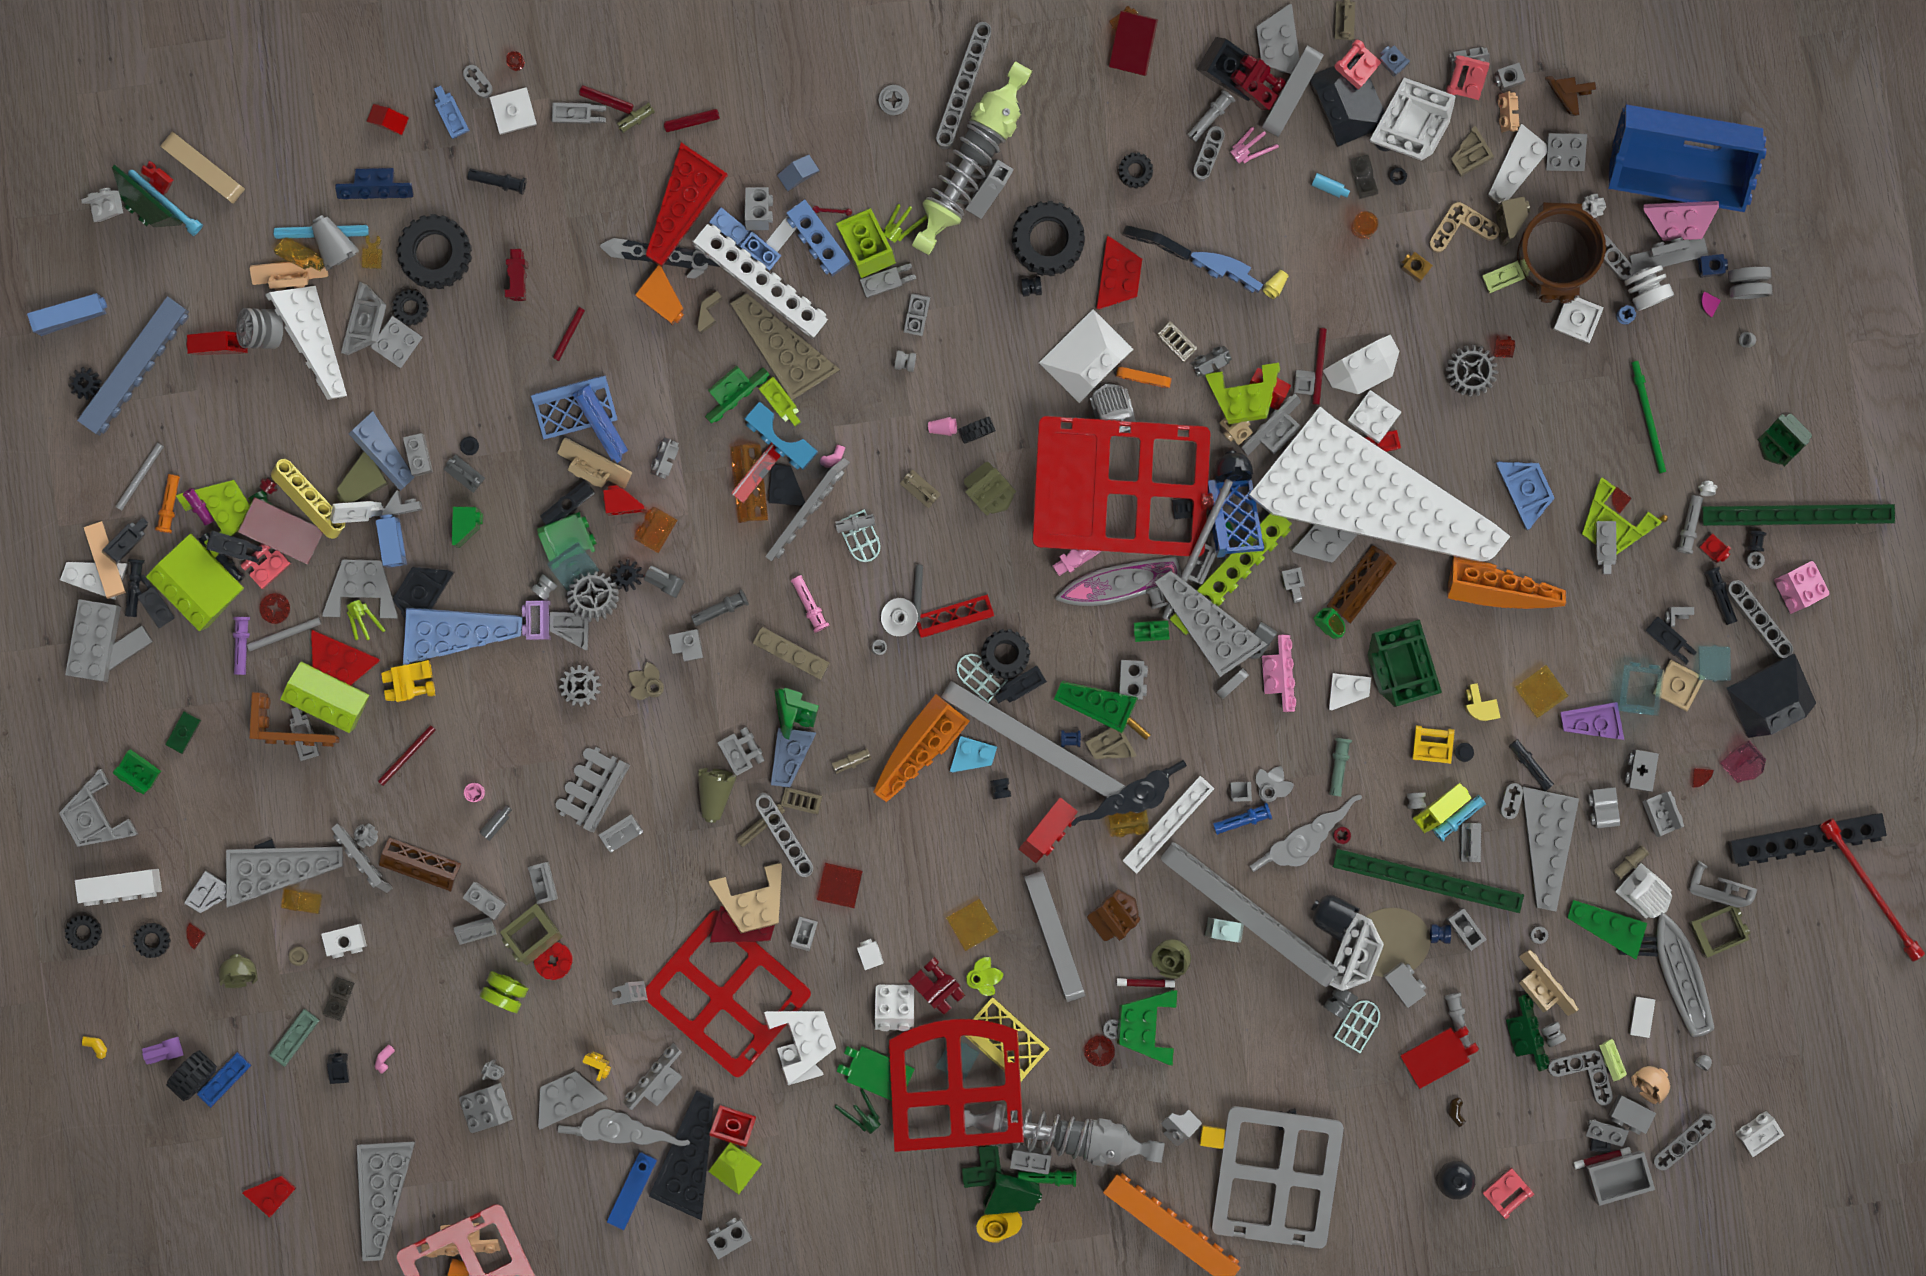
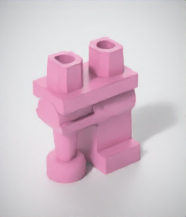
(1073, 560)

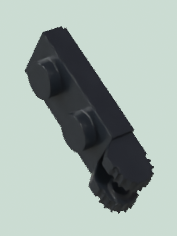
(231, 546)
(153, 603)
(1669, 639)

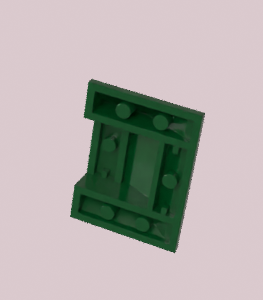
(142, 203)
(1403, 664)

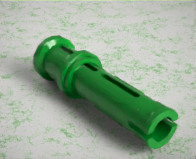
(1058, 1177)

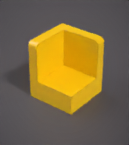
(1212, 1137)

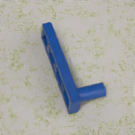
(632, 1190)

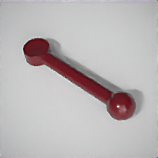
(816, 209)

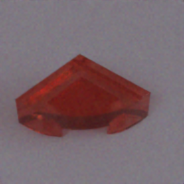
(1619, 499)
(1701, 776)
(194, 935)

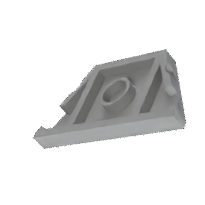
(1278, 41)
(364, 320)
(1324, 543)
(566, 1097)

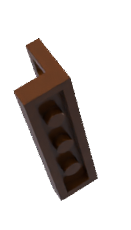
(1365, 585)
(417, 867)

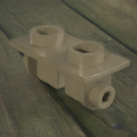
(1345, 20)
(920, 488)

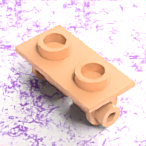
(1507, 103)

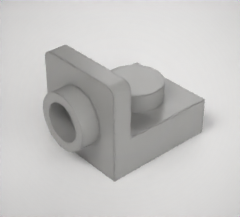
(1680, 612)

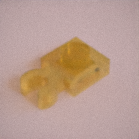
(372, 256)

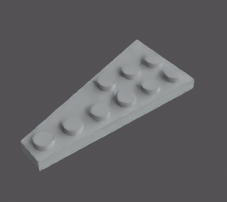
(1549, 831)
(381, 1180)

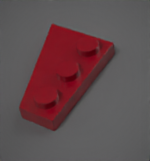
(726, 931)

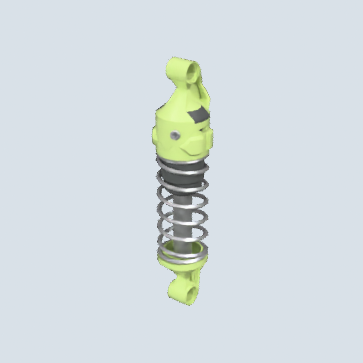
(990, 125)

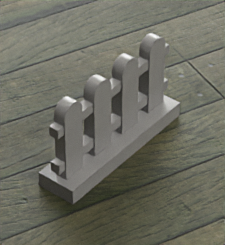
(600, 803)

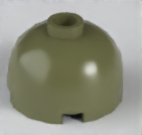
(1171, 958)
(237, 971)

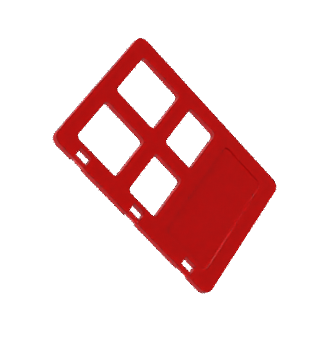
(1075, 485)

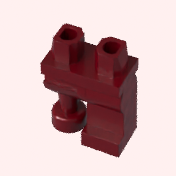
(1252, 81)
(517, 273)
(938, 991)

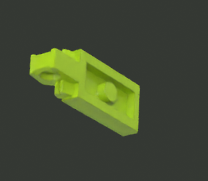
(780, 401)

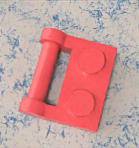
(1363, 67)
(1474, 78)
(1503, 1188)

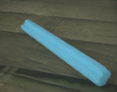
(307, 232)

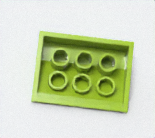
(195, 583)

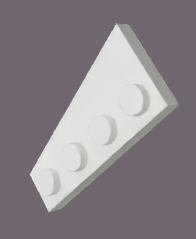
(1519, 162)

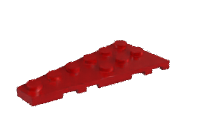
(686, 196)

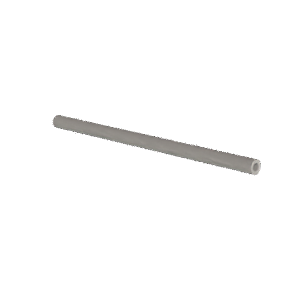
(1202, 539)

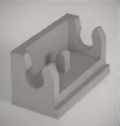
(1202, 565)
(621, 833)
(543, 882)
(630, 993)
(1030, 1161)

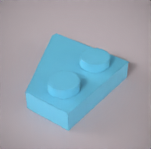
(972, 755)

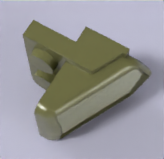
(989, 489)

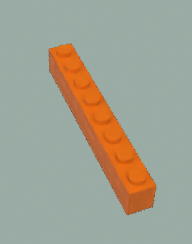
(1170, 1228)

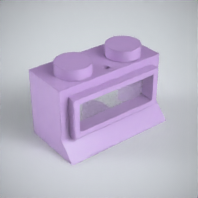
(536, 620)

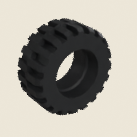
(416, 233)
(1048, 264)

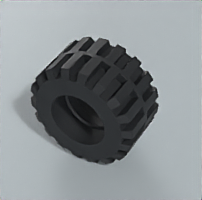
(1013, 639)
(191, 1075)

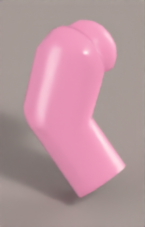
(833, 459)
(382, 1057)

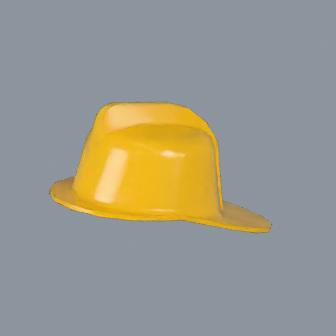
(998, 1227)

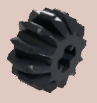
(91, 387)
(631, 580)

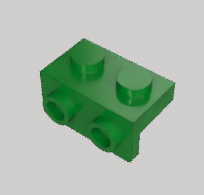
(137, 772)

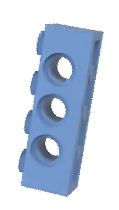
(804, 211)

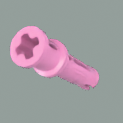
(813, 612)

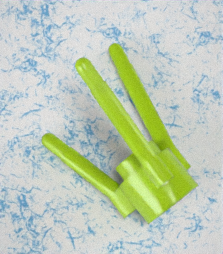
(893, 231)
(356, 611)

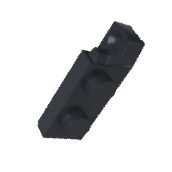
(125, 541)
(1021, 685)

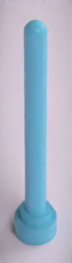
(193, 226)

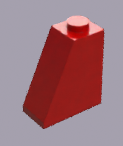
(214, 343)

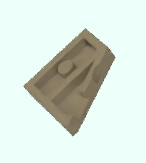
(1472, 153)

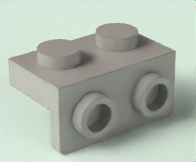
(1663, 813)

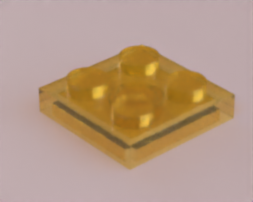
(1541, 691)
(972, 924)

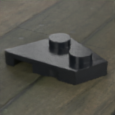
(784, 487)

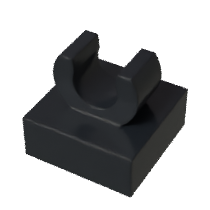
(1182, 508)

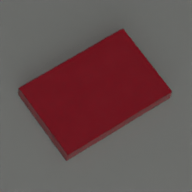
(1133, 43)

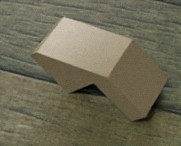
(705, 317)

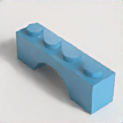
(799, 452)

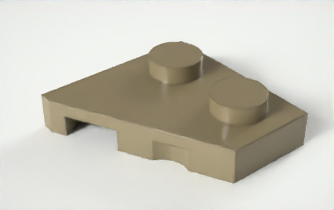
(1110, 745)

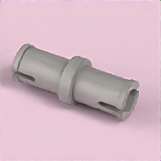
(855, 523)

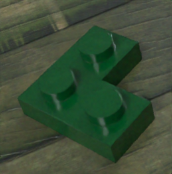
(985, 1173)

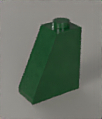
(1011, 1195)

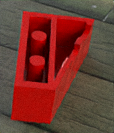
(1048, 831)

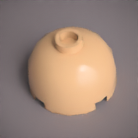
(1652, 1083)

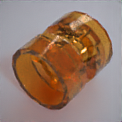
(1364, 225)

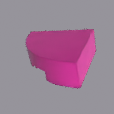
(1709, 303)

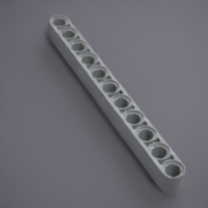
(1031, 740)
(1249, 914)

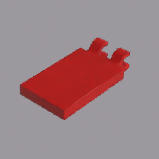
(1438, 1056)

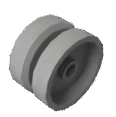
(1749, 283)

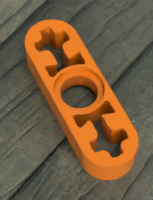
(1143, 377)

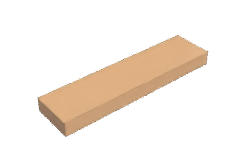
(106, 568)

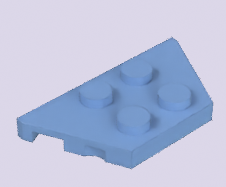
(1527, 489)

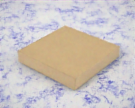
(1679, 685)

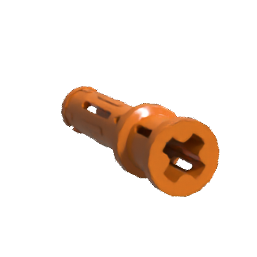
(166, 512)

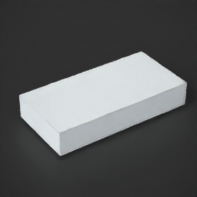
(1642, 1017)

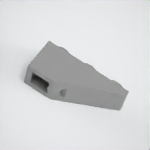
(989, 188)

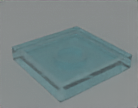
(572, 564)

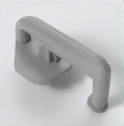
(1723, 897)

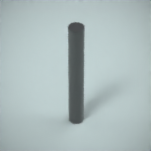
(918, 589)

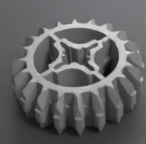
(1478, 376)
(585, 597)

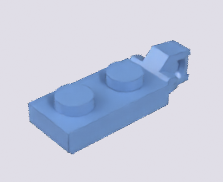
(450, 113)

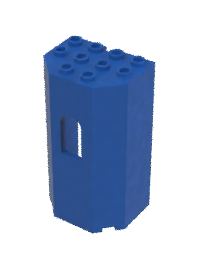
(1655, 162)

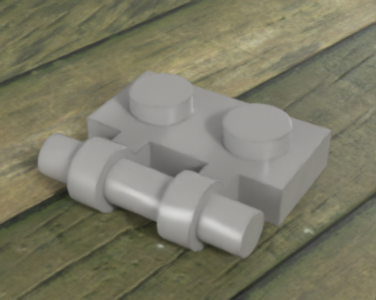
(735, 753)

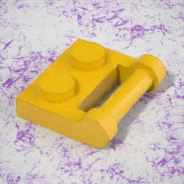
(1433, 751)

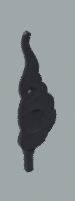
(1136, 796)

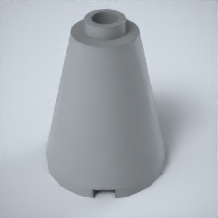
(332, 242)

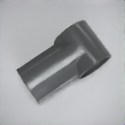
(666, 582)

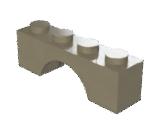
(791, 653)

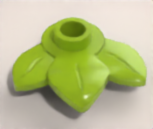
(987, 977)

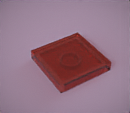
(839, 885)

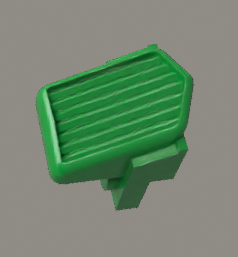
(793, 709)

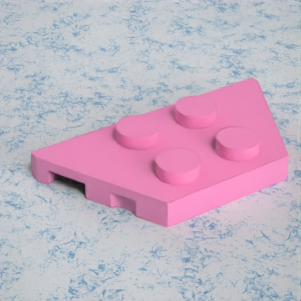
(1681, 219)

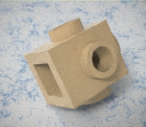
(1237, 432)

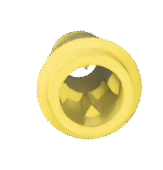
(1275, 285)

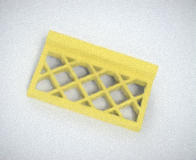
(993, 1052)

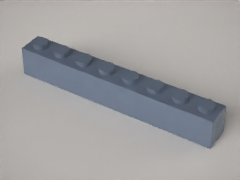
(133, 366)

